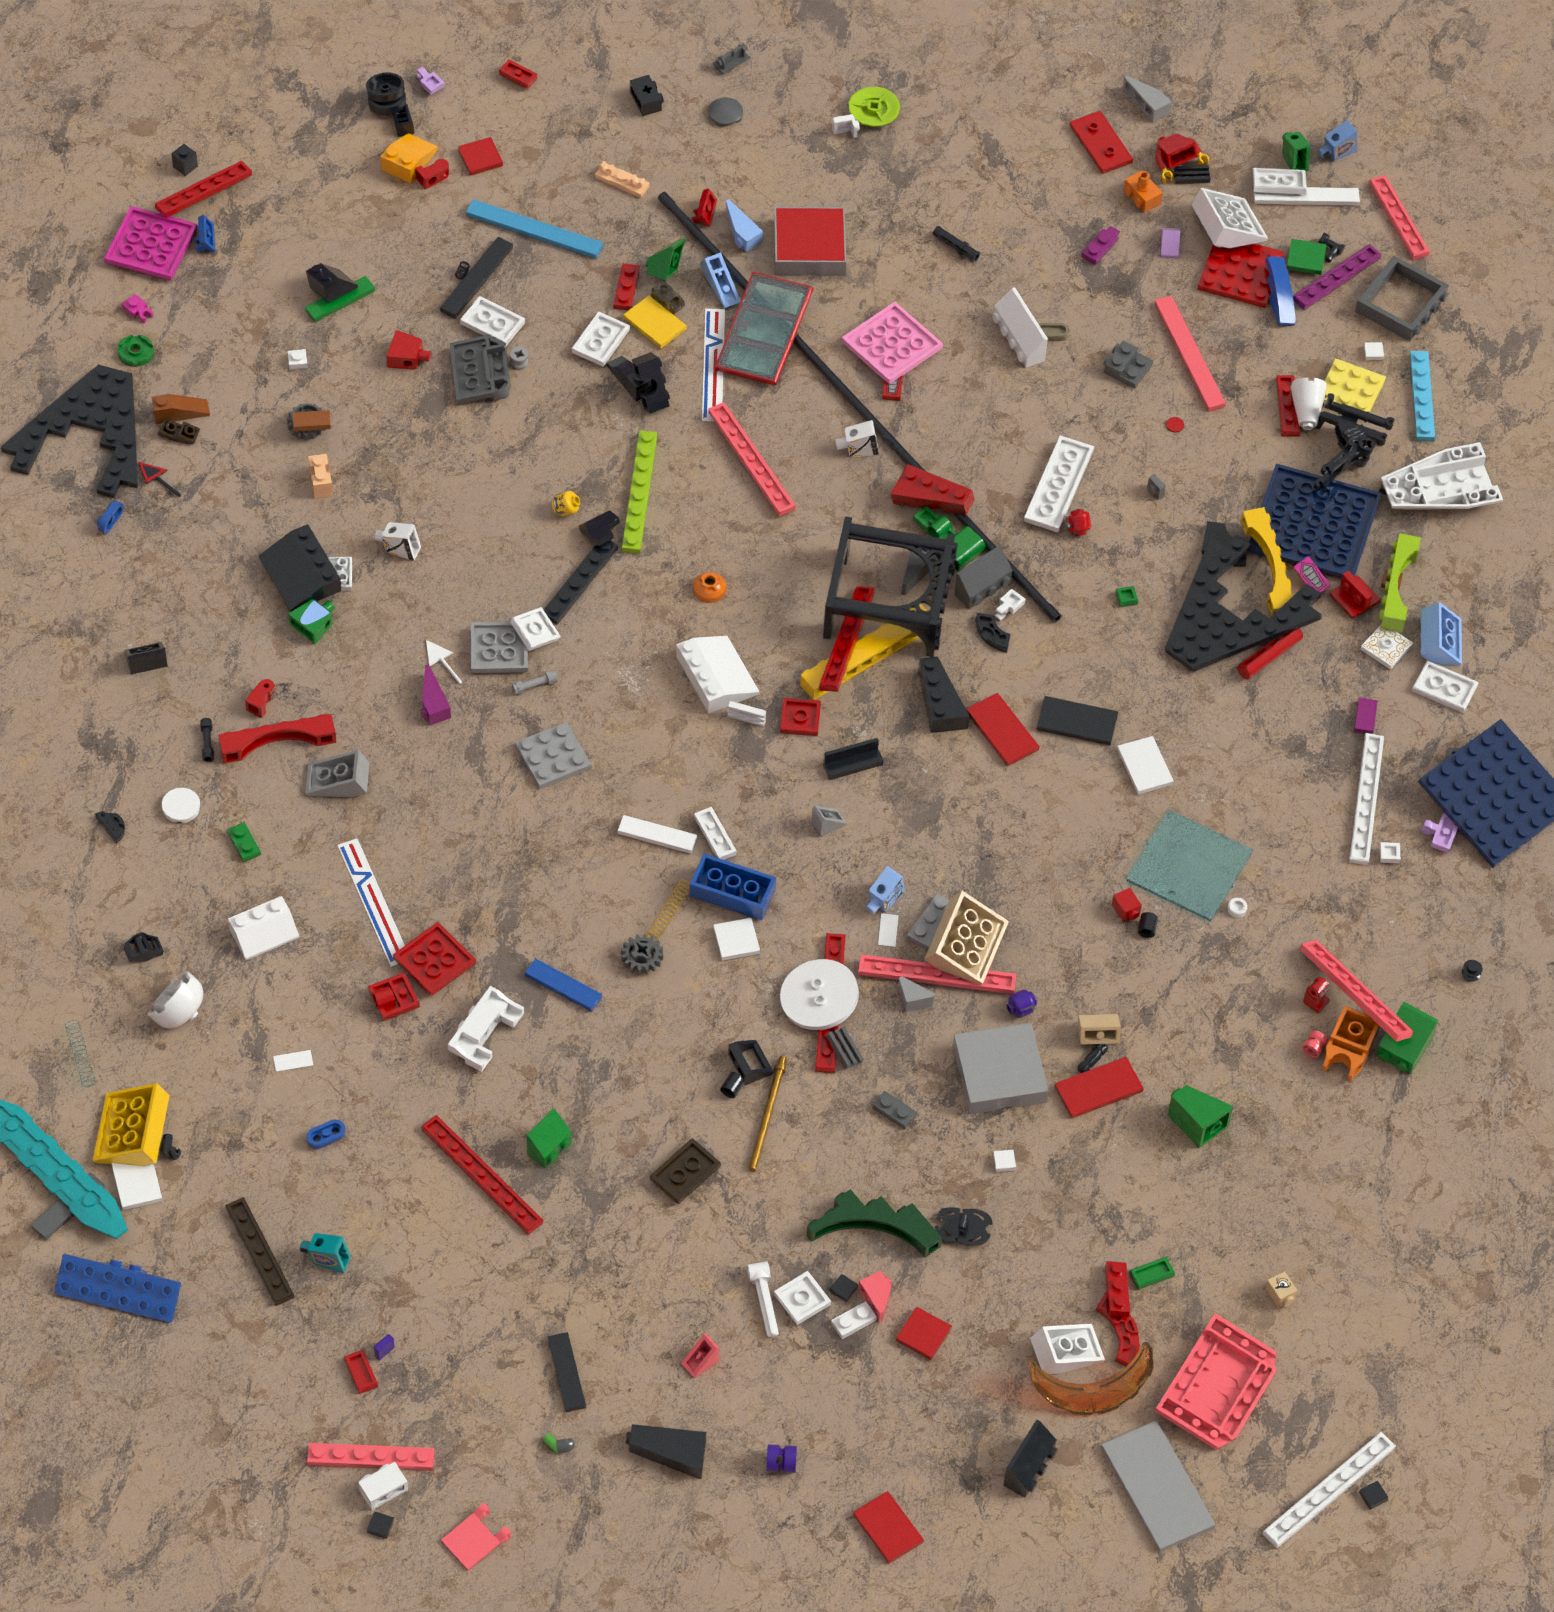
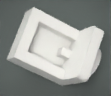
(845, 124)

